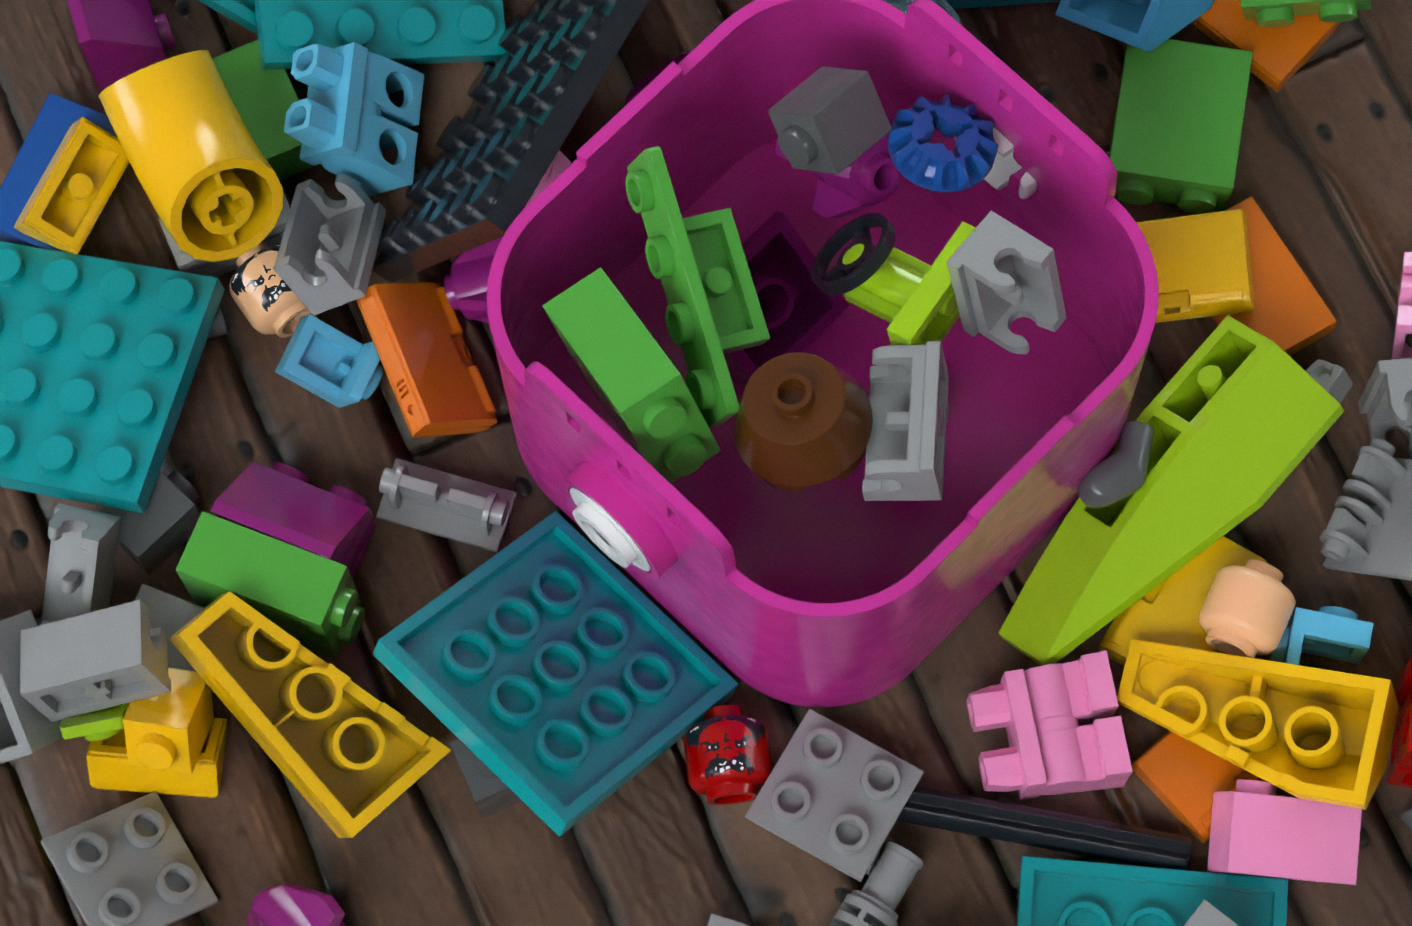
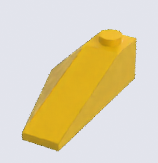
(1286, 723)

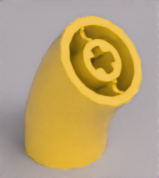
(195, 156)

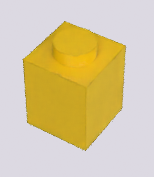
(170, 727)

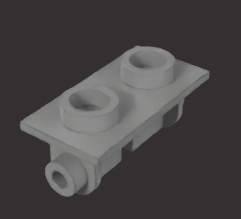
(445, 504)

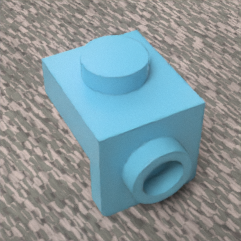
(330, 363)
(1326, 633)

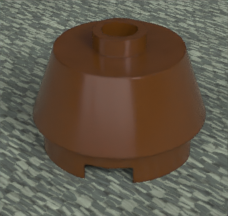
(802, 422)

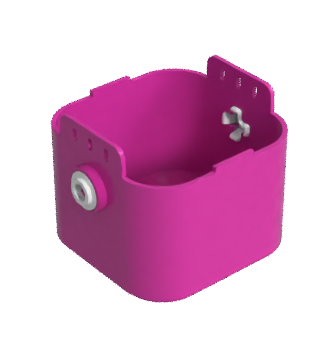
(818, 587)

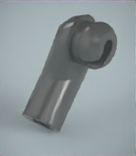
(1123, 471)

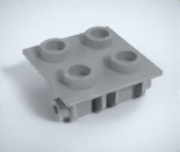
(1373, 525)
(834, 795)
(130, 867)

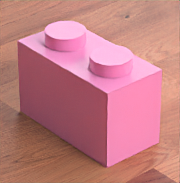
(1282, 836)

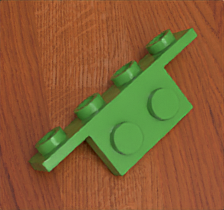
(705, 283)

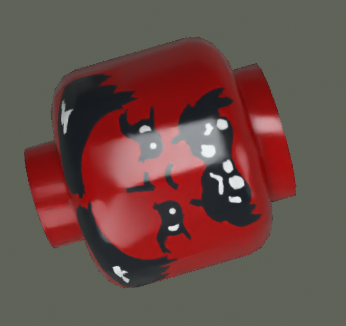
(727, 756)

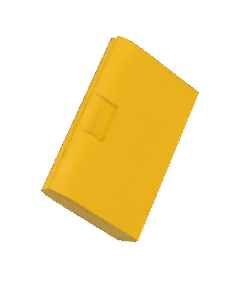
(1201, 264)
(1173, 607)

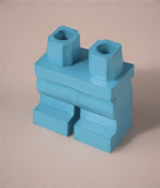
(350, 114)

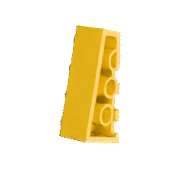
(307, 715)

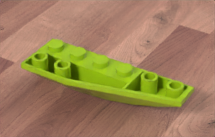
(1219, 450)

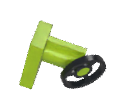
(889, 282)

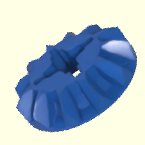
(932, 164)

